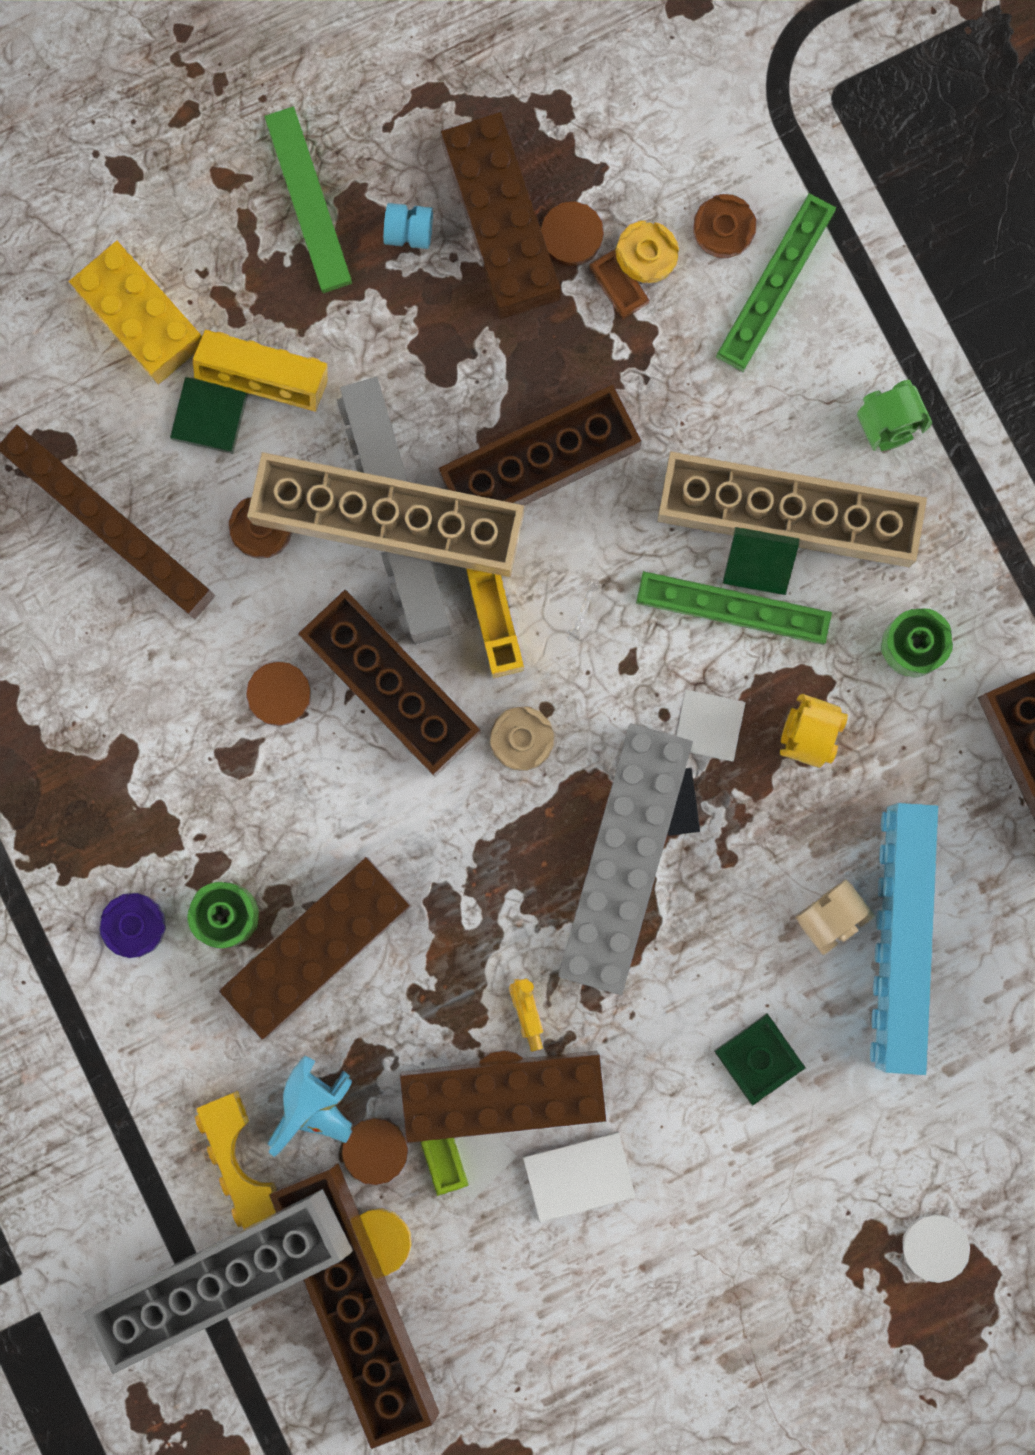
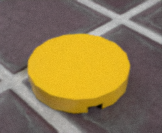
(647, 251)
(388, 1237)

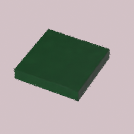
(208, 415)
(760, 561)
(759, 1059)

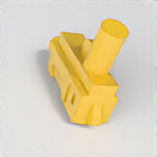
(527, 1012)

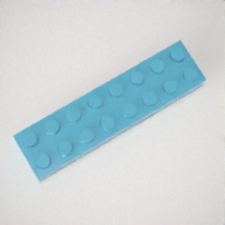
(905, 938)

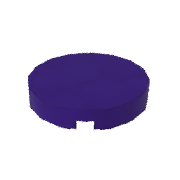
(132, 925)

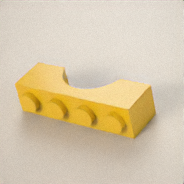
(495, 623)
(222, 1123)

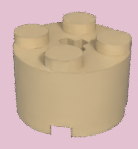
(834, 916)

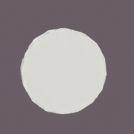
(936, 1248)

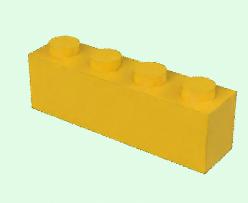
(260, 370)

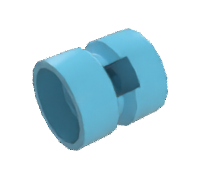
(408, 225)

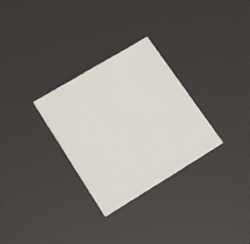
(711, 724)
(482, 1160)

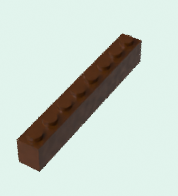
(106, 522)

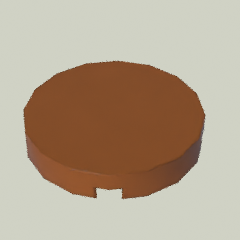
(724, 226)
(572, 233)
(253, 539)
(278, 693)
(375, 1151)

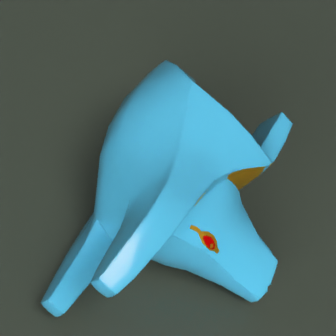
(311, 1107)

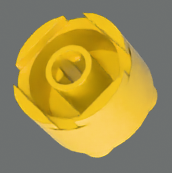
(813, 731)

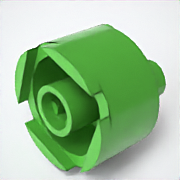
(893, 416)
(935, 644)
(206, 907)

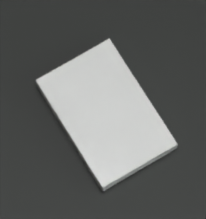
(579, 1177)

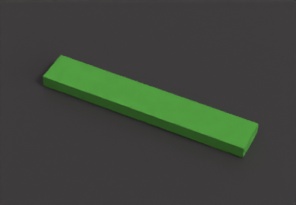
(308, 199)
(776, 282)
(734, 608)

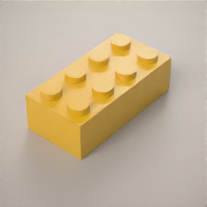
(137, 312)

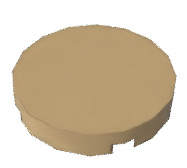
(522, 738)

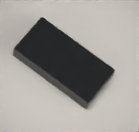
(685, 813)

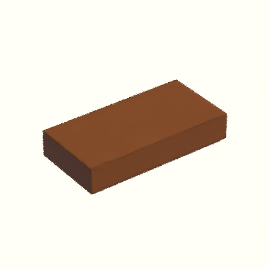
(620, 289)

